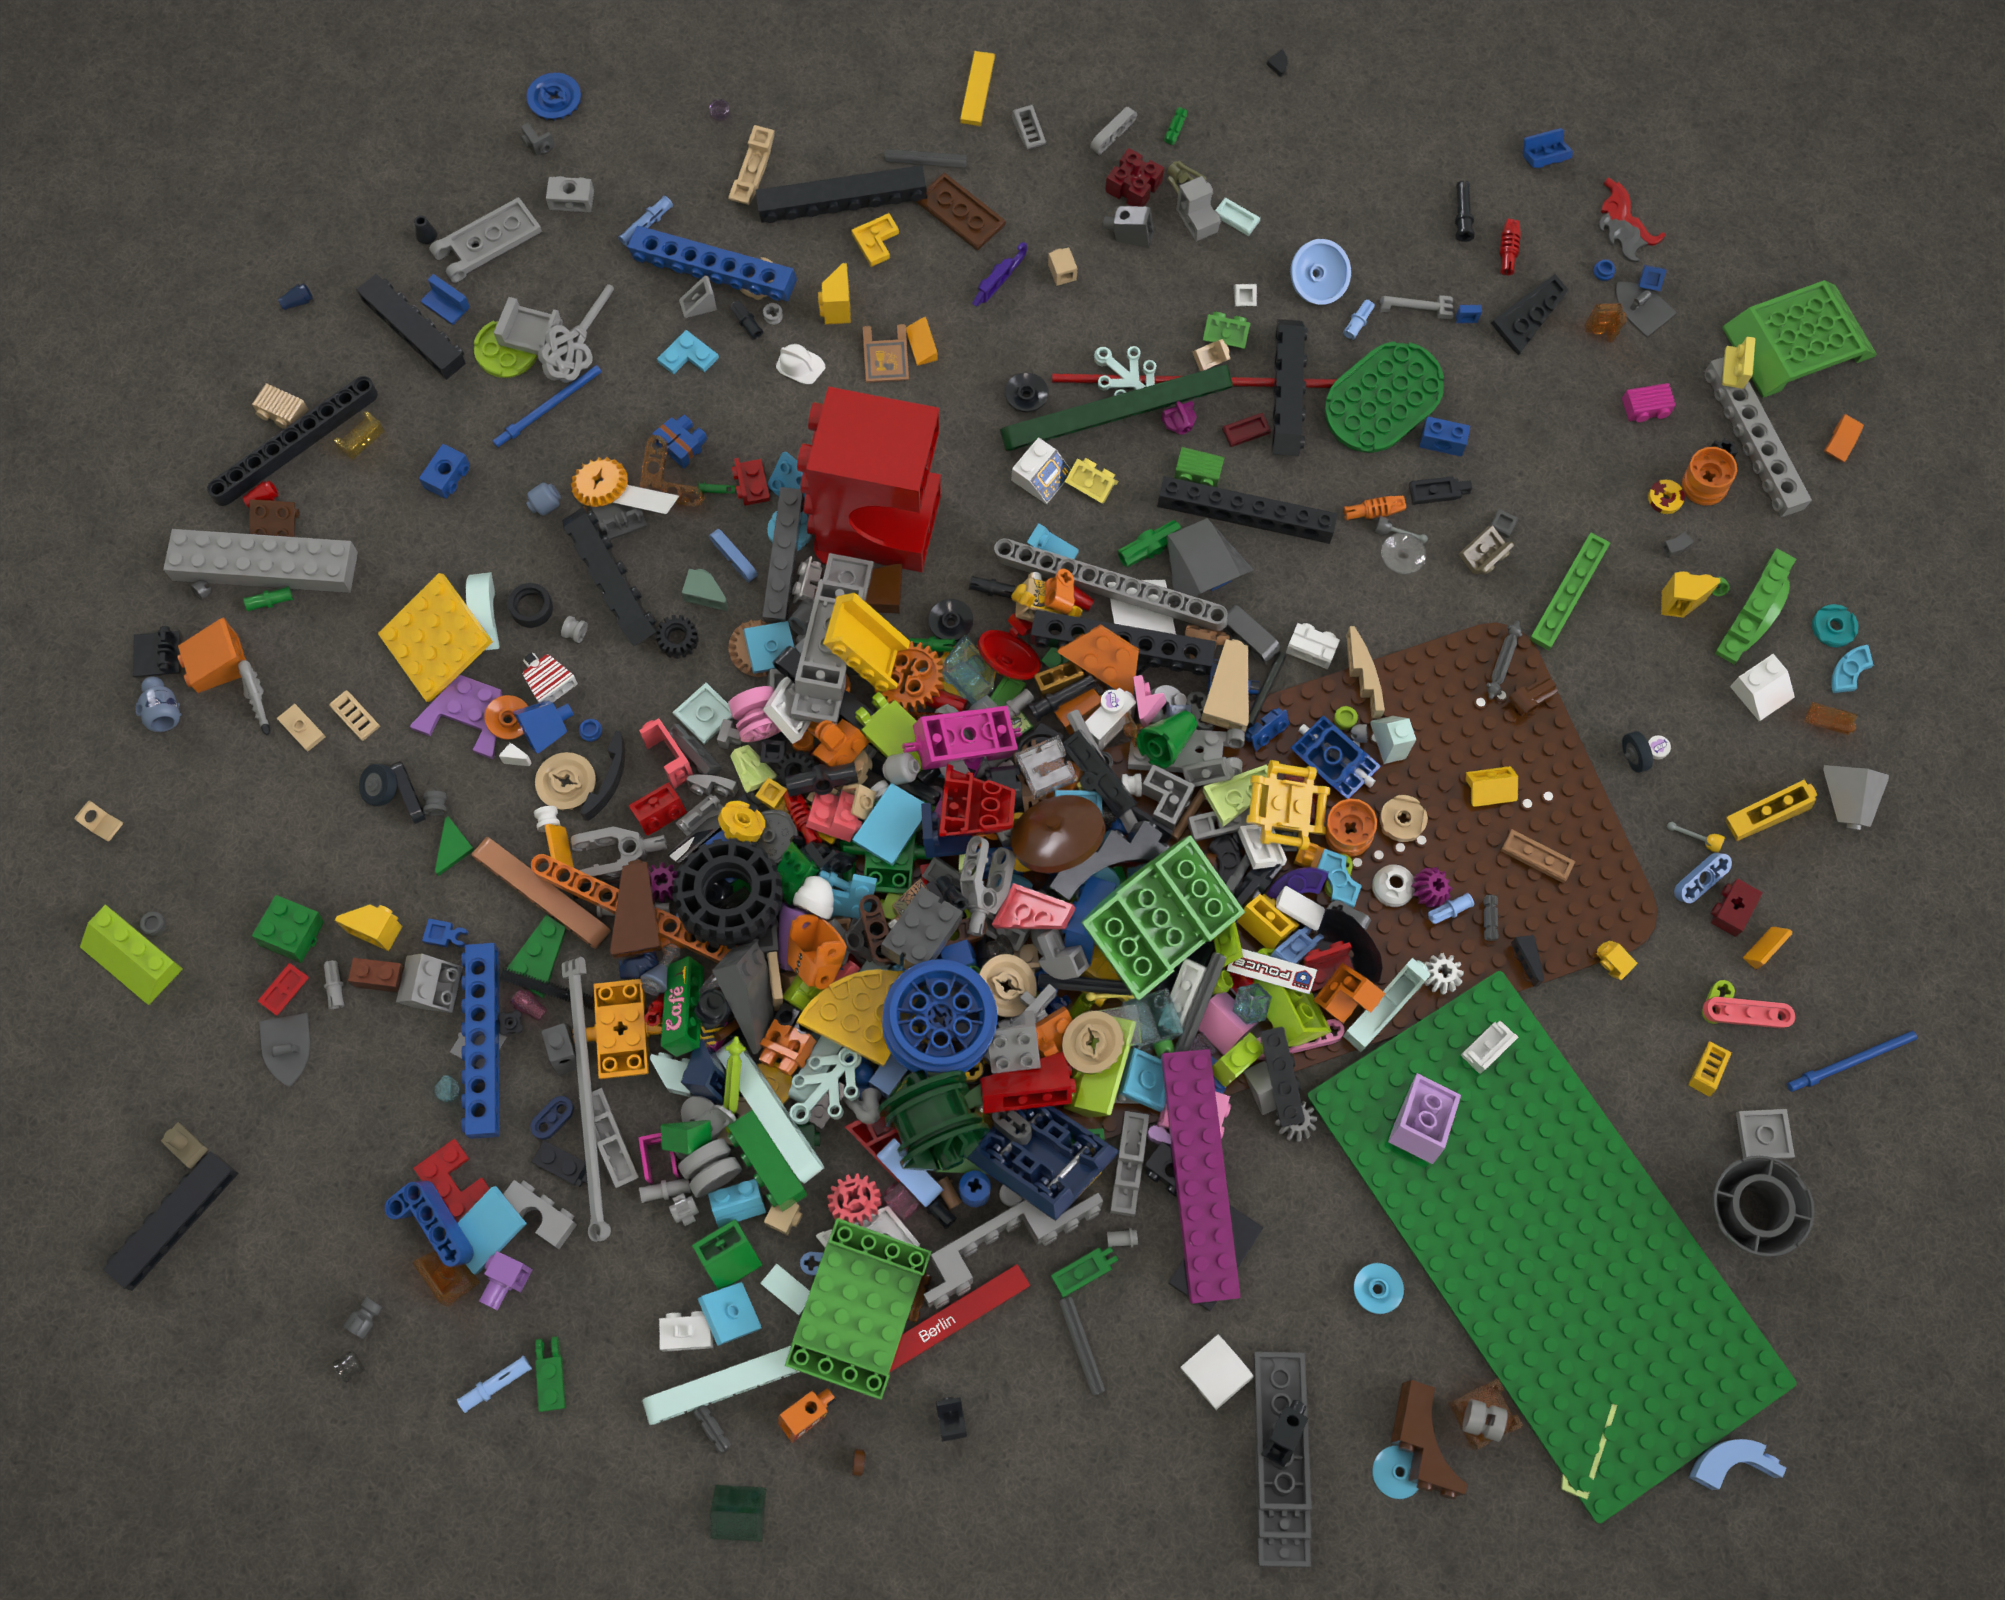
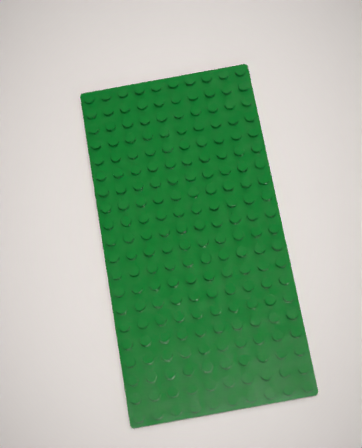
(1556, 1251)

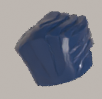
(637, 966)

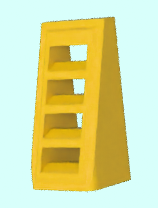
(1703, 1082)

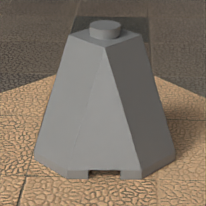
(1855, 794)

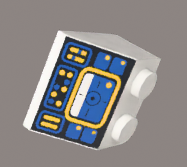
(1041, 471)

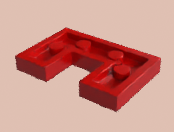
(438, 1169)

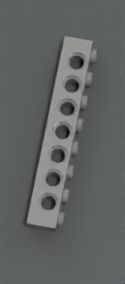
(1766, 442)

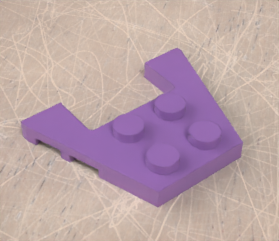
(465, 703)

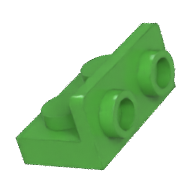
(1232, 331)

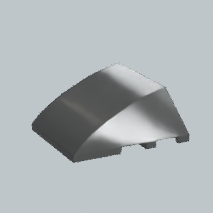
(1203, 559)

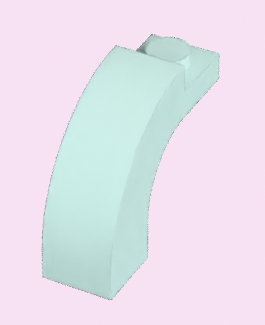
(479, 600)

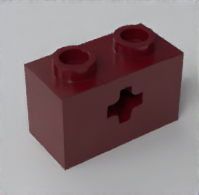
(1745, 899)

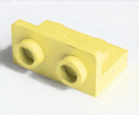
(1738, 364)
(1091, 480)

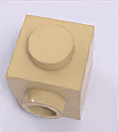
(1062, 266)
(783, 1220)

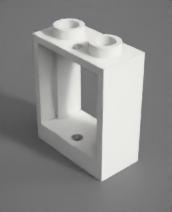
(1106, 726)

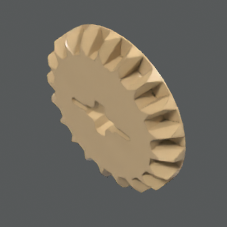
(562, 766)
(1019, 978)
(1079, 1035)

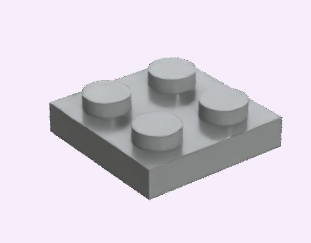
(1765, 1133)

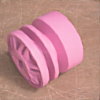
(748, 710)

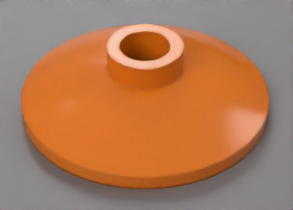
(498, 710)

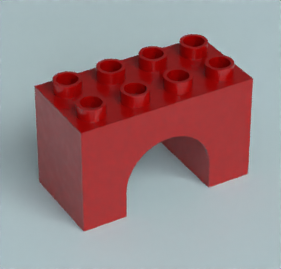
(871, 477)

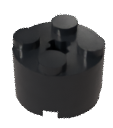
(1008, 777)

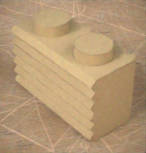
(279, 406)

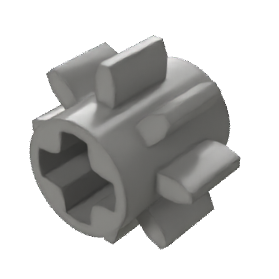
(684, 1209)

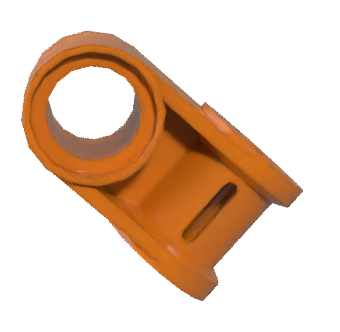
(1060, 592)

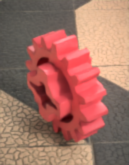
(851, 1191)

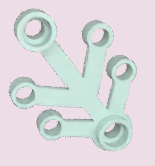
(1129, 379)
(828, 1082)

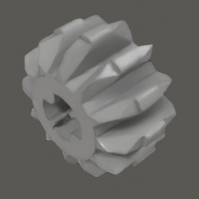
(1303, 1129)

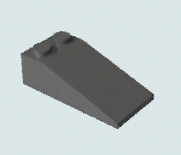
(747, 990)

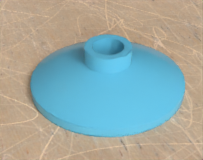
(1387, 1279)
(1385, 1475)

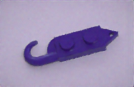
(999, 275)

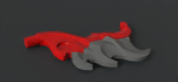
(1622, 225)

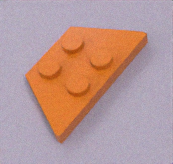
(1104, 657)

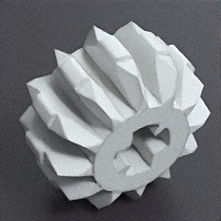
(1447, 967)

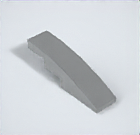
(611, 1141)
(1129, 1163)

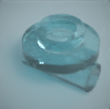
(447, 1089)

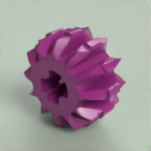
(660, 875)
(1431, 887)

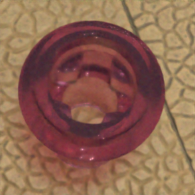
(528, 1004)

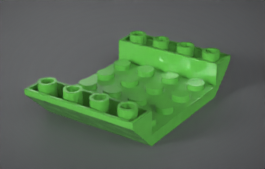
(1799, 335)
(857, 1308)

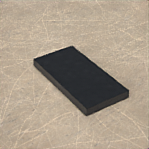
(1244, 1235)

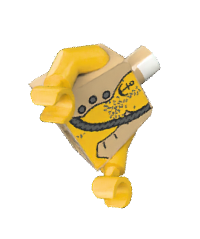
(1031, 596)

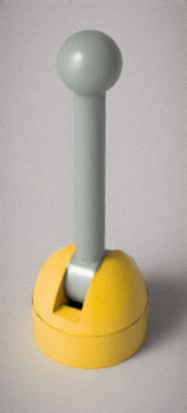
(1712, 842)

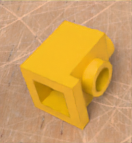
(1615, 959)

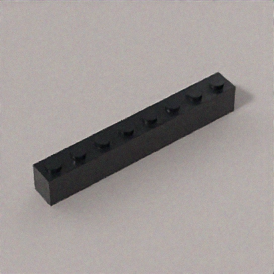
(841, 194)

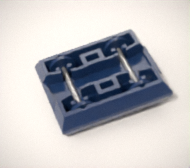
(1047, 1168)

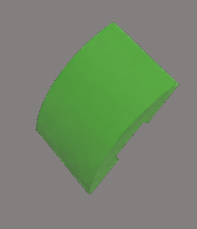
(1161, 916)

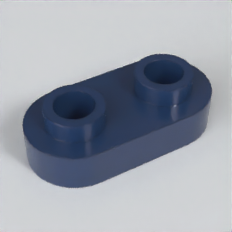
(550, 1116)

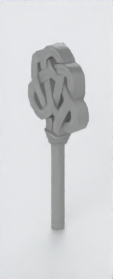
(575, 354)

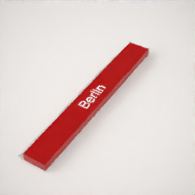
(959, 1315)

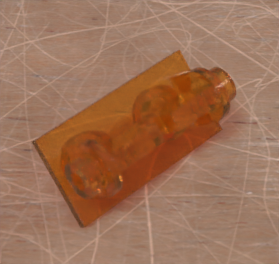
(1831, 718)

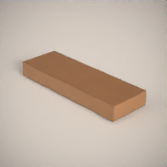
(1538, 856)

